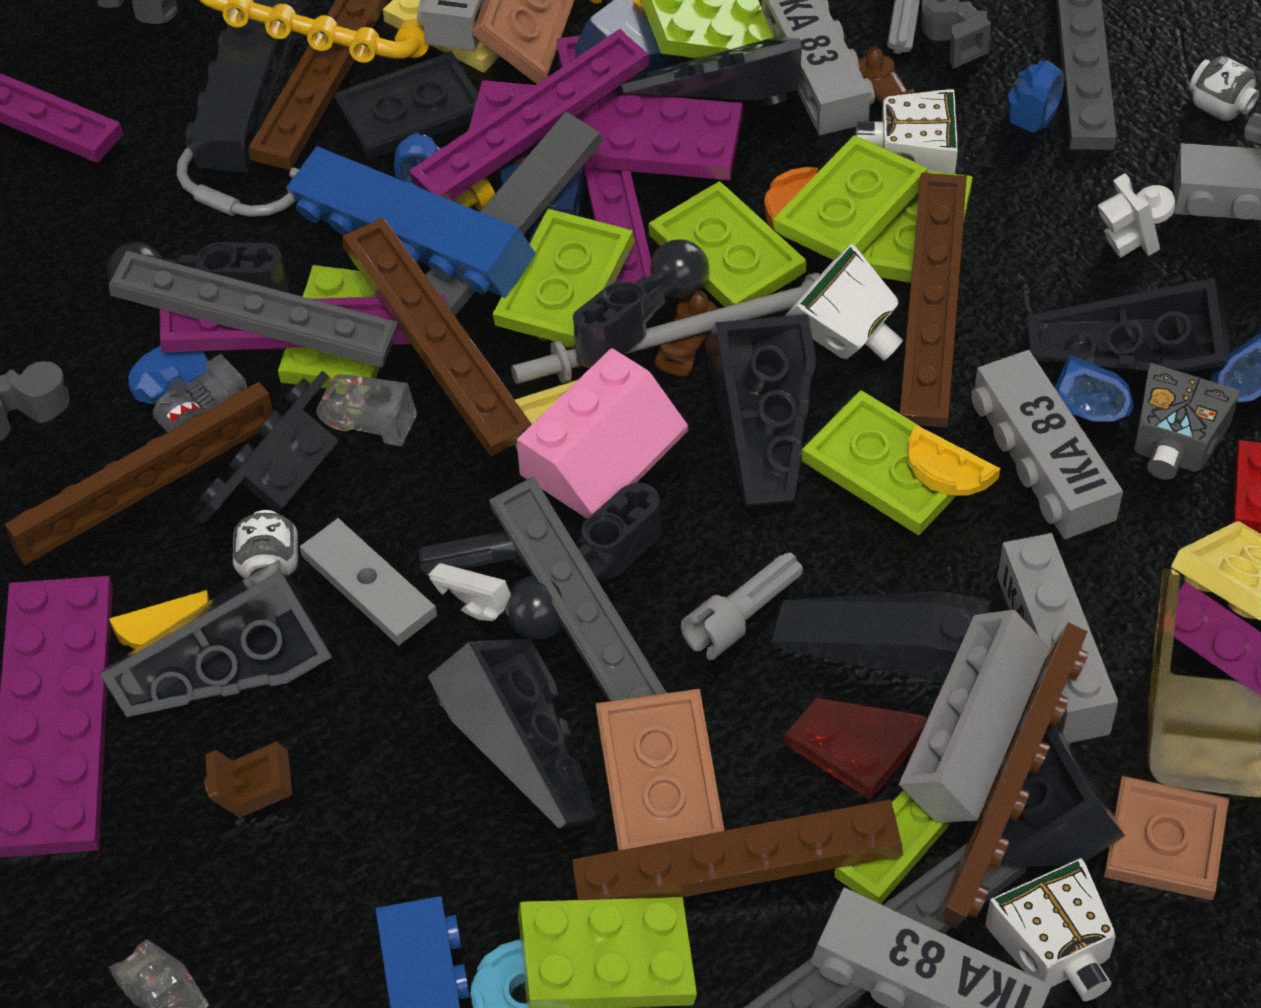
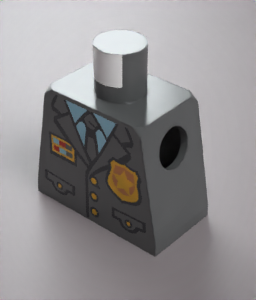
(1181, 420)

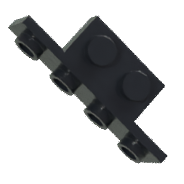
(282, 459)

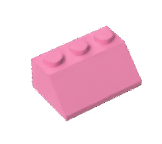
(600, 434)

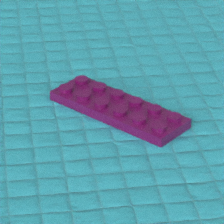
(645, 131)
(53, 715)

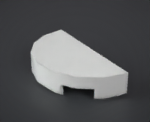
(483, 594)

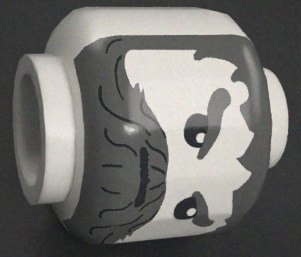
(1224, 88)
(262, 541)

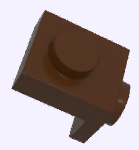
(249, 780)

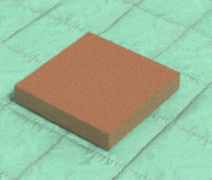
(1169, 838)

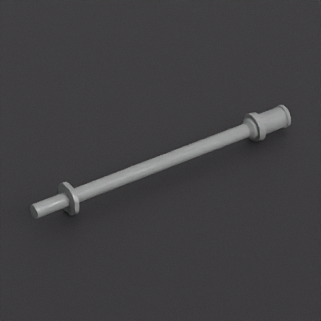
(563, 361)

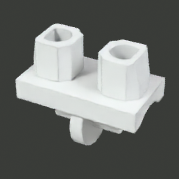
(1134, 217)

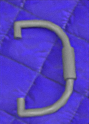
(225, 202)

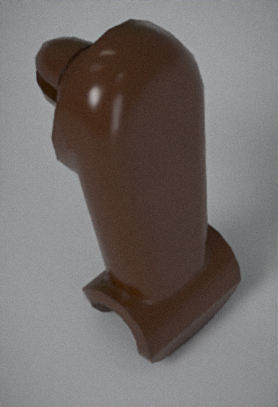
(882, 75)
(679, 355)

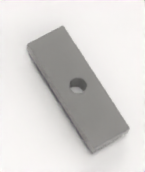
(368, 581)

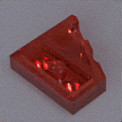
(855, 741)

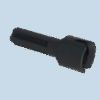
(470, 552)

